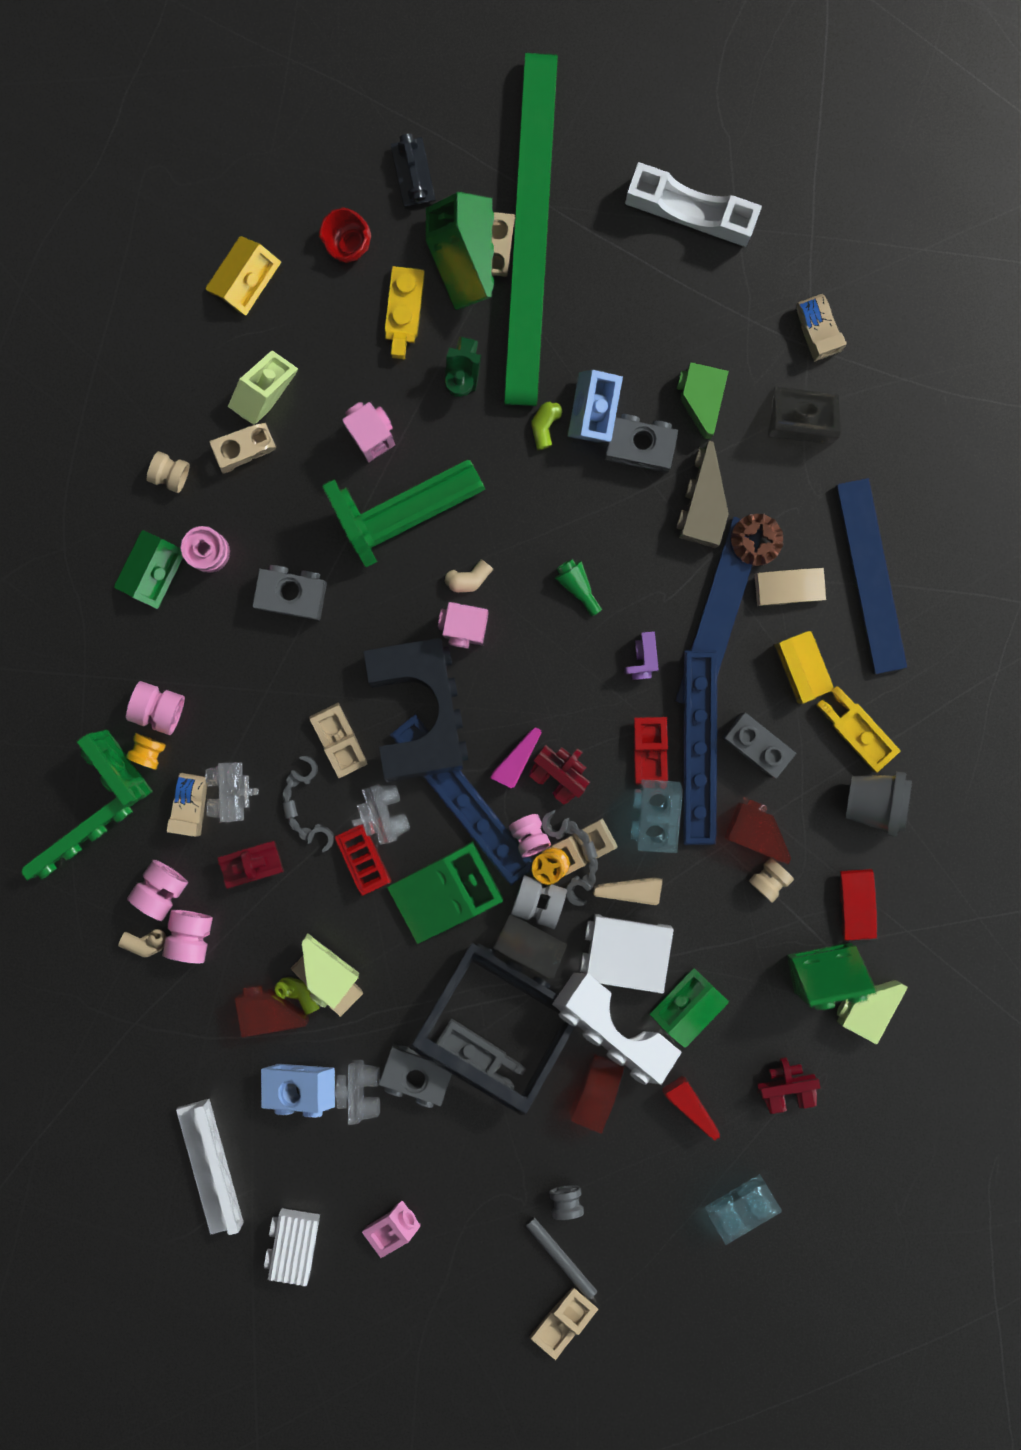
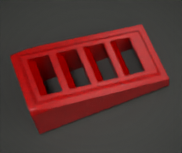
(357, 875)
(685, 1099)

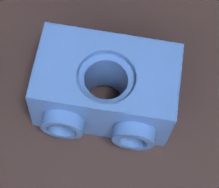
(595, 406)
(313, 1082)

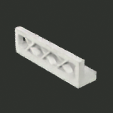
(210, 1167)

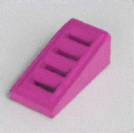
(513, 765)

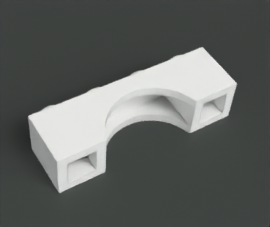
(716, 215)
(587, 1005)

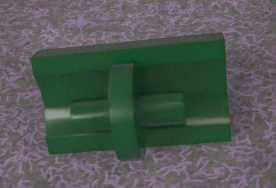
(462, 367)

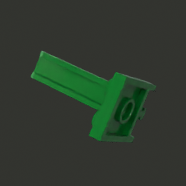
(403, 510)
(117, 776)

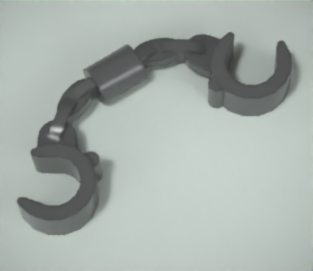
(290, 809)
(588, 850)

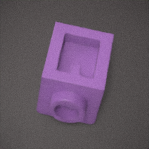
(645, 650)

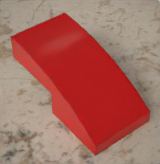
(650, 749)
(858, 904)

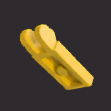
(860, 732)

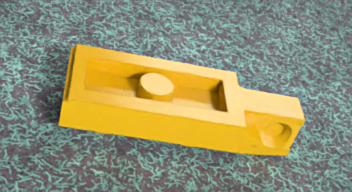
(403, 308)

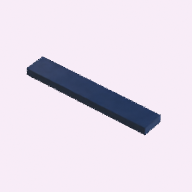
(871, 576)
(722, 601)
(700, 747)
(472, 812)

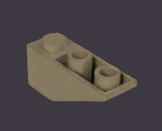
(707, 506)

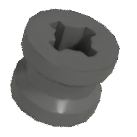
(566, 1202)

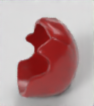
(345, 234)

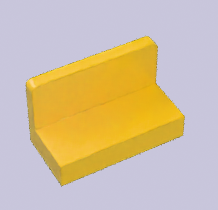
(243, 274)
(804, 667)

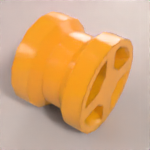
(145, 751)
(545, 871)

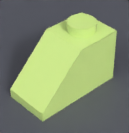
(262, 387)
(326, 973)
(872, 1016)

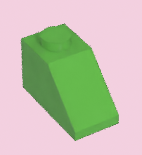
(702, 395)

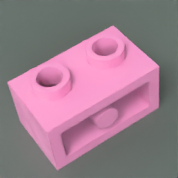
(369, 429)
(463, 624)

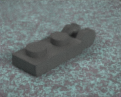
(477, 1052)

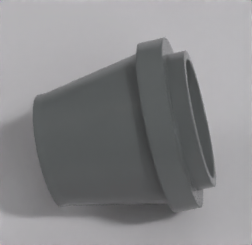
(880, 801)

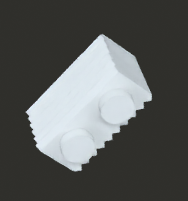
(293, 1246)

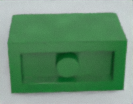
(149, 569)
(689, 1008)

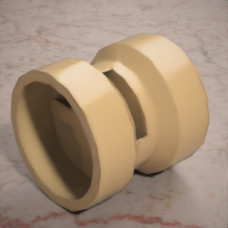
(167, 472)
(771, 880)

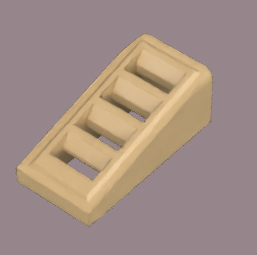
(639, 891)

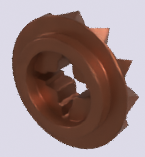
(745, 548)

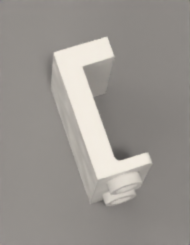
(627, 953)

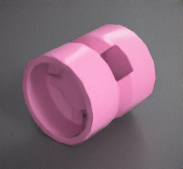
(205, 549)
(153, 707)
(157, 890)
(187, 936)

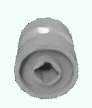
(528, 897)

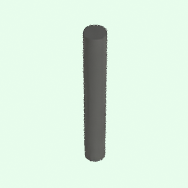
(561, 1258)

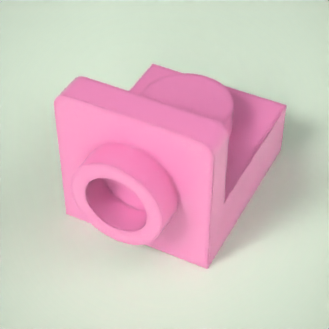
(392, 1230)

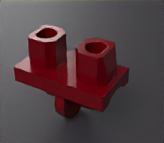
(564, 769)
(250, 864)
(774, 1091)

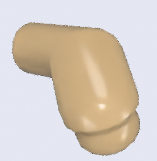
(468, 580)
(143, 946)

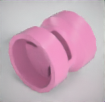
(529, 835)

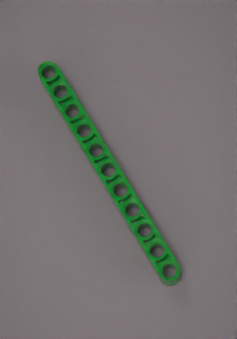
(531, 229)

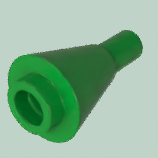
(575, 580)

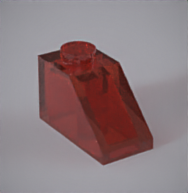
(757, 831)
(265, 1012)
(597, 1094)

